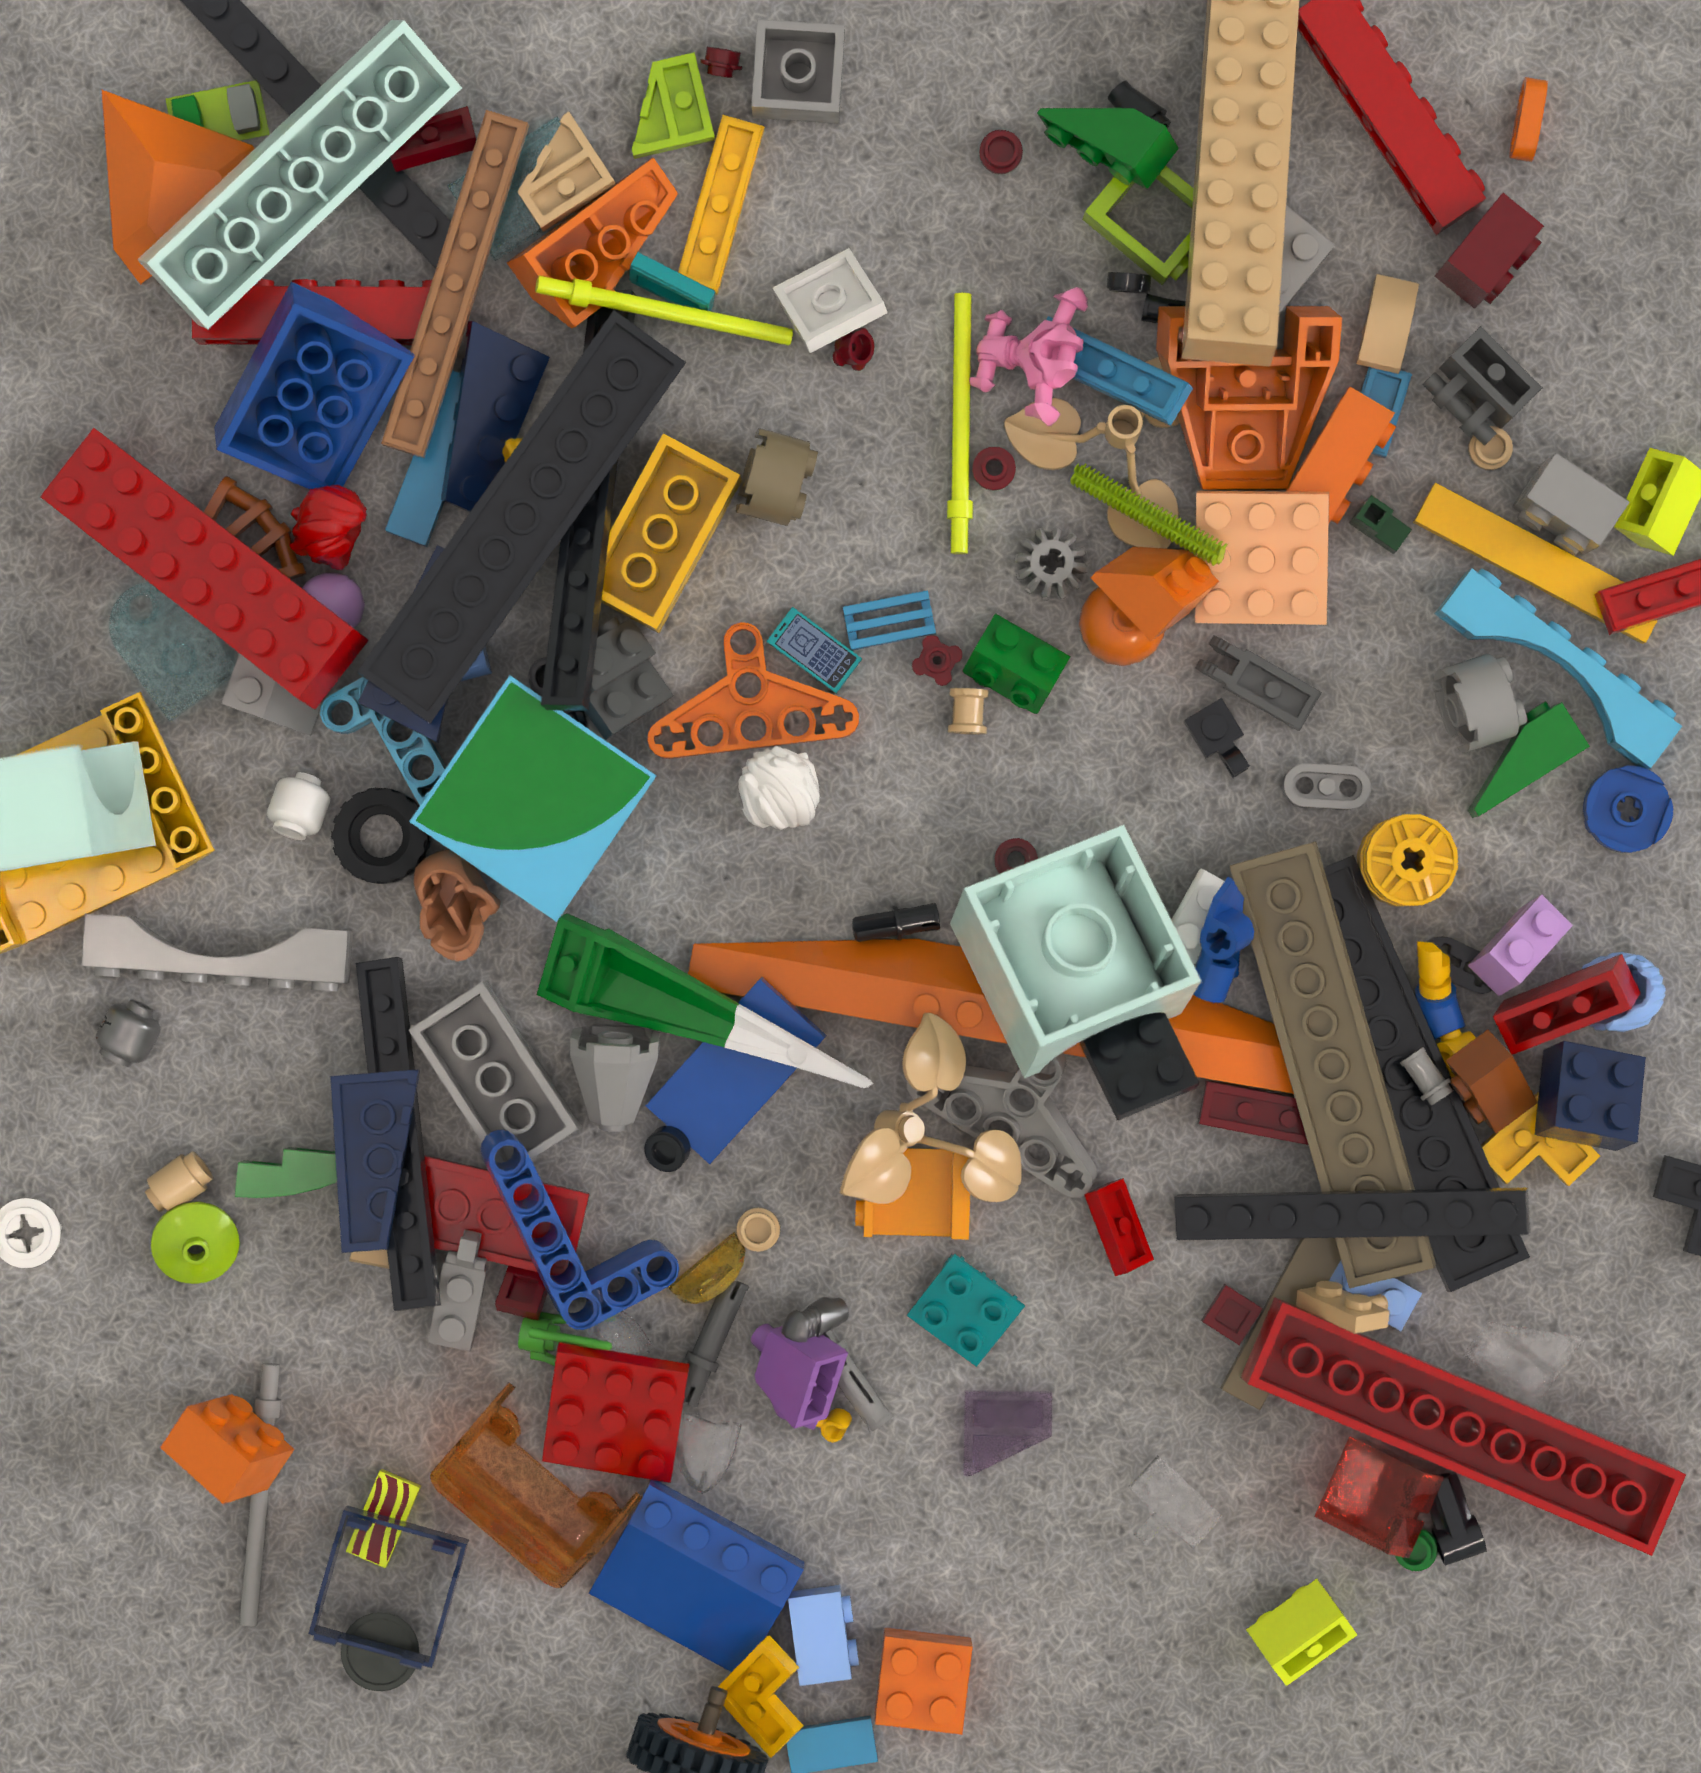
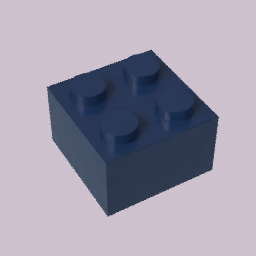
(1590, 1096)

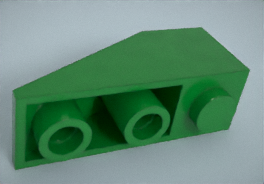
(1119, 138)

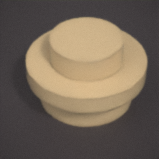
(1494, 453)
(758, 1229)

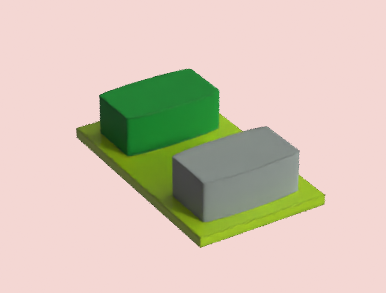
(228, 110)

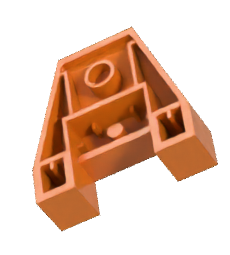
(1253, 420)

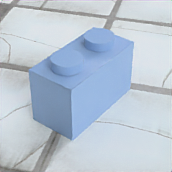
(821, 1635)

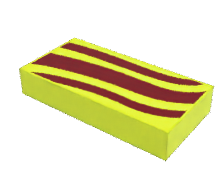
(392, 1498)

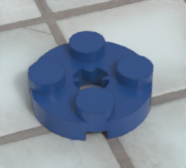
(1649, 797)

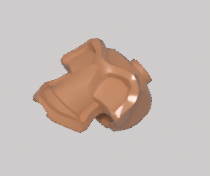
(452, 904)

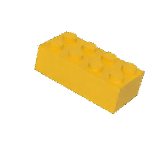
(664, 531)

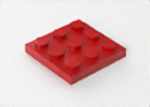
(615, 1412)

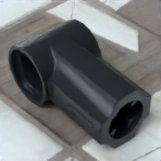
(1454, 1526)

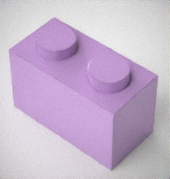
(1520, 945)

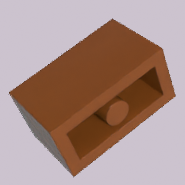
(1490, 1082)

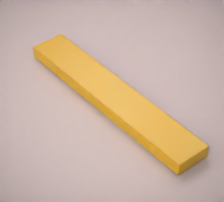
(1519, 553)

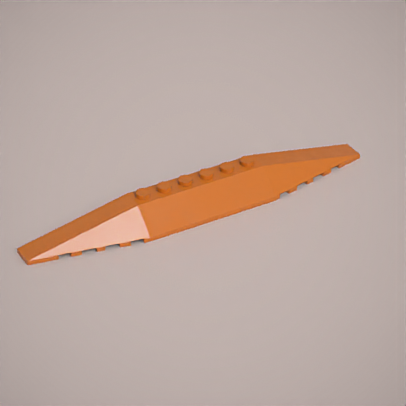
(912, 977)

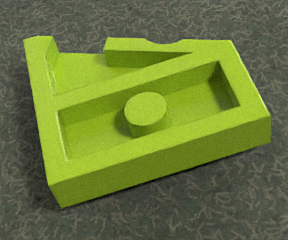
(673, 109)

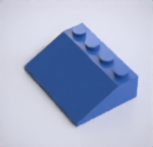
(311, 392)
(697, 1577)

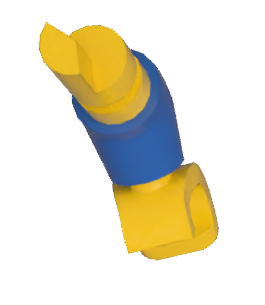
(1439, 1001)

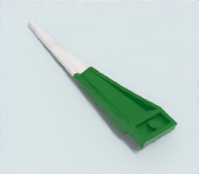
(620, 981)

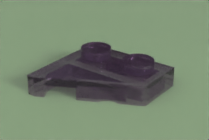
(1003, 1425)

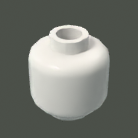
(298, 806)

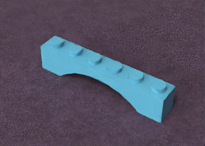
(1629, 720)

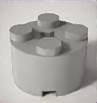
(1479, 702)

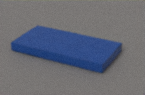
(725, 1088)

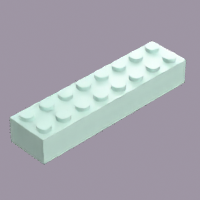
(300, 173)

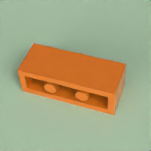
(1343, 450)

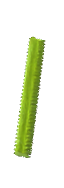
(1147, 514)

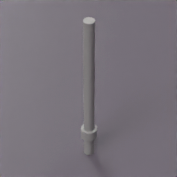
(267, 1408)

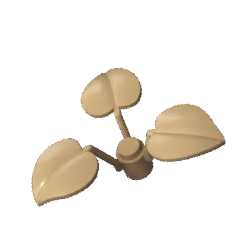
(1056, 448)
(878, 1167)

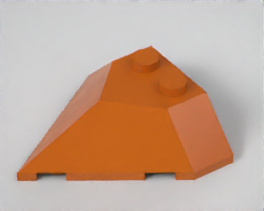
(158, 172)

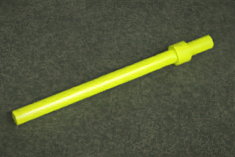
(582, 293)
(960, 507)

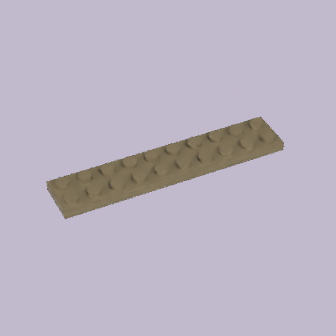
(1328, 1048)

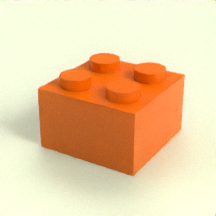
(227, 1448)
(923, 1681)

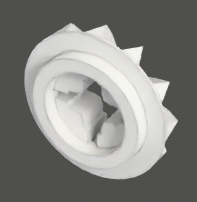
(43, 1246)

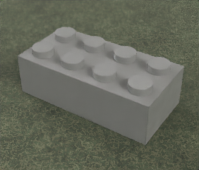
(494, 1073)

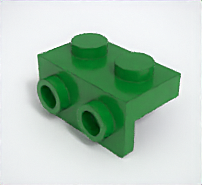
(1015, 664)

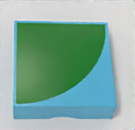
(532, 798)

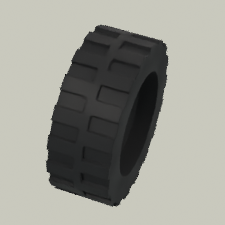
(349, 847)

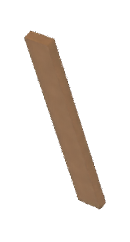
(455, 283)

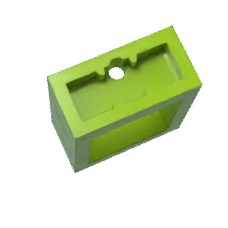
(1107, 200)

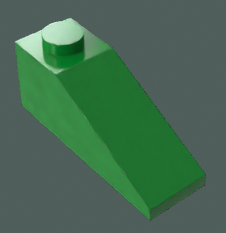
(1537, 749)

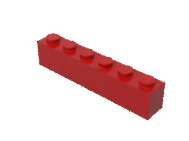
(1391, 110)
(388, 308)

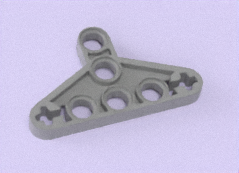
(1031, 1124)

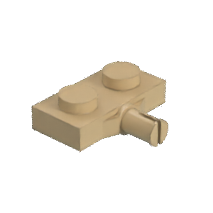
(1347, 1310)

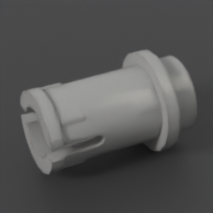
(1427, 1076)

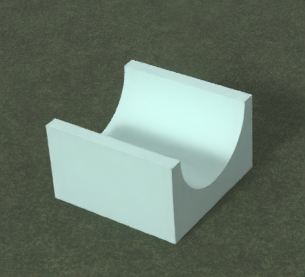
(72, 805)
(1072, 947)

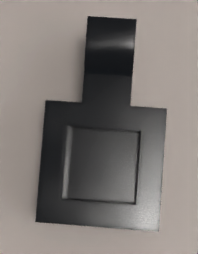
(1216, 732)

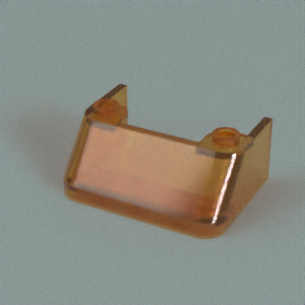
(524, 1502)

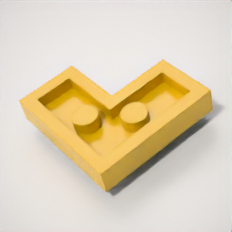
(1517, 1146)
(753, 1698)

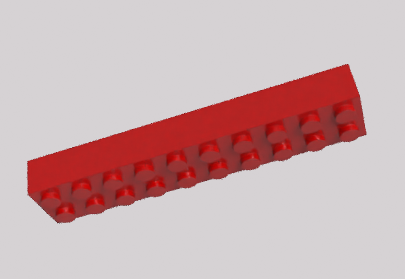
(1463, 1426)

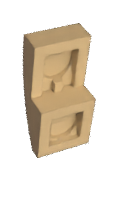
(1387, 323)

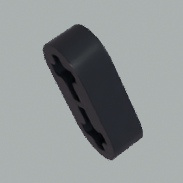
(1465, 956)

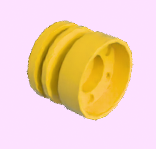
(1382, 856)

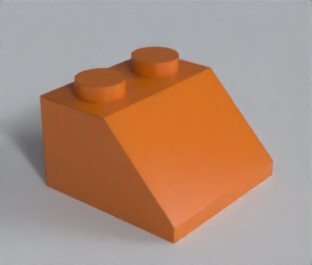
(1155, 586)

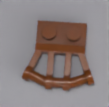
(257, 511)

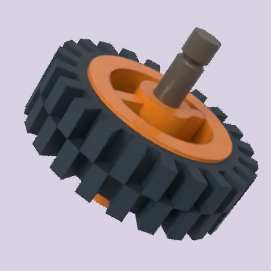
(684, 1746)

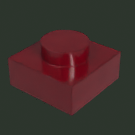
(521, 1293)
(1231, 1314)

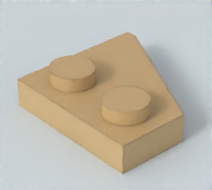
(565, 176)

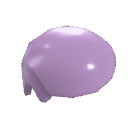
(338, 595)

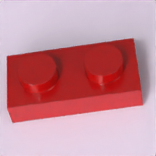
(1119, 1227)

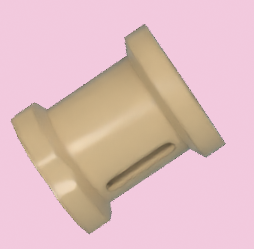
(968, 711)

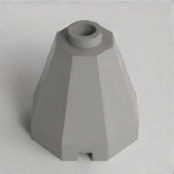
(613, 1071)

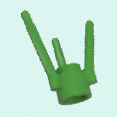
(543, 1335)

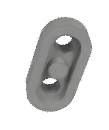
(1326, 786)

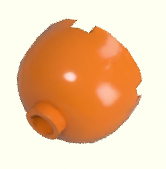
(1111, 633)

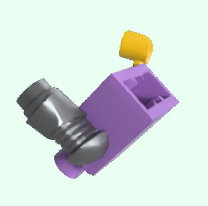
(803, 1367)

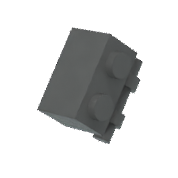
(1488, 379)

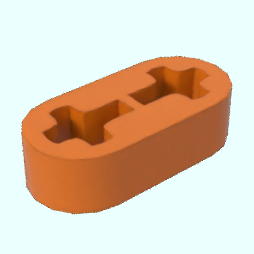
(1528, 119)

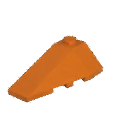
(597, 240)

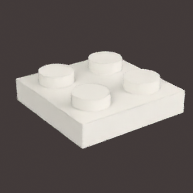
(829, 300)

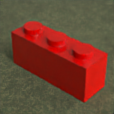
(1566, 1004)

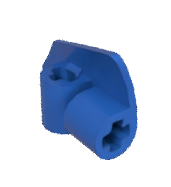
(1222, 938)

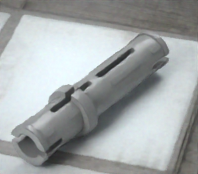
(860, 1393)

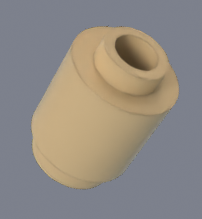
(178, 1182)

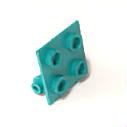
(965, 1309)

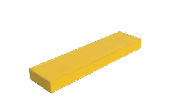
(721, 201)

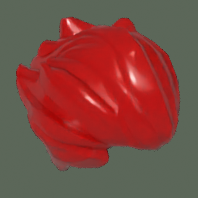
(328, 525)

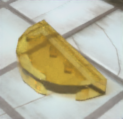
(711, 1273)

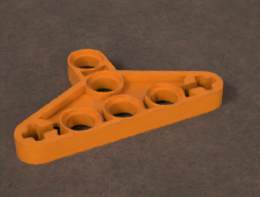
(772, 704)

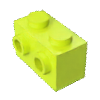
(1661, 501)
(1301, 1632)

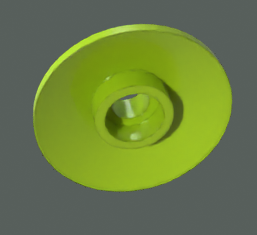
(195, 1225)

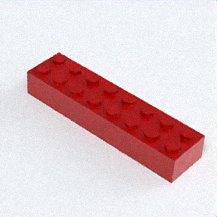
(204, 569)

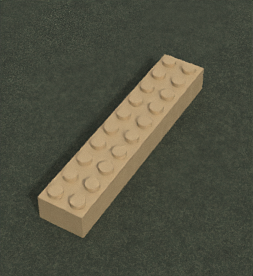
(1240, 181)

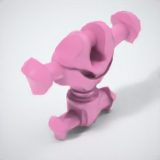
(1044, 354)

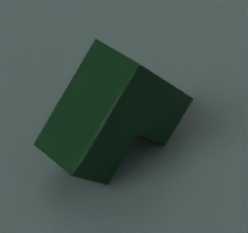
(1377, 523)

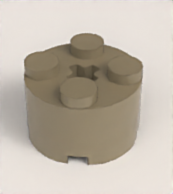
(775, 477)

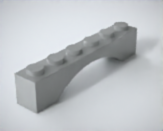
(127, 943)

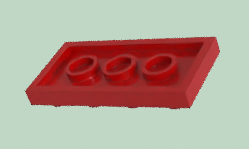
(468, 1199)

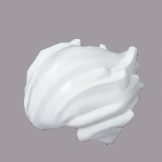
(779, 789)

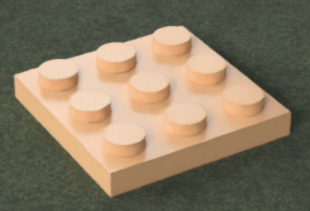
(1272, 556)

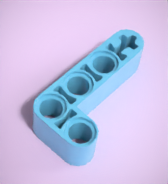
(403, 752)

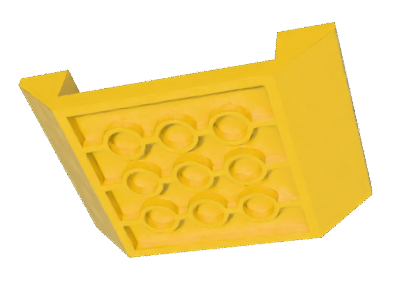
(58, 893)

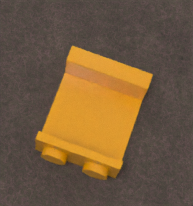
(931, 1203)

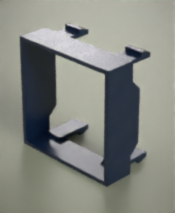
(363, 1520)

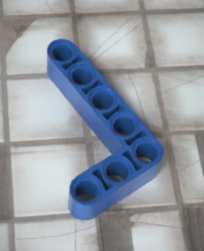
(556, 1245)

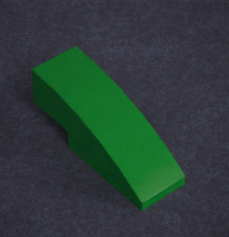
(299, 1173)

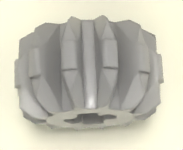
(1061, 574)

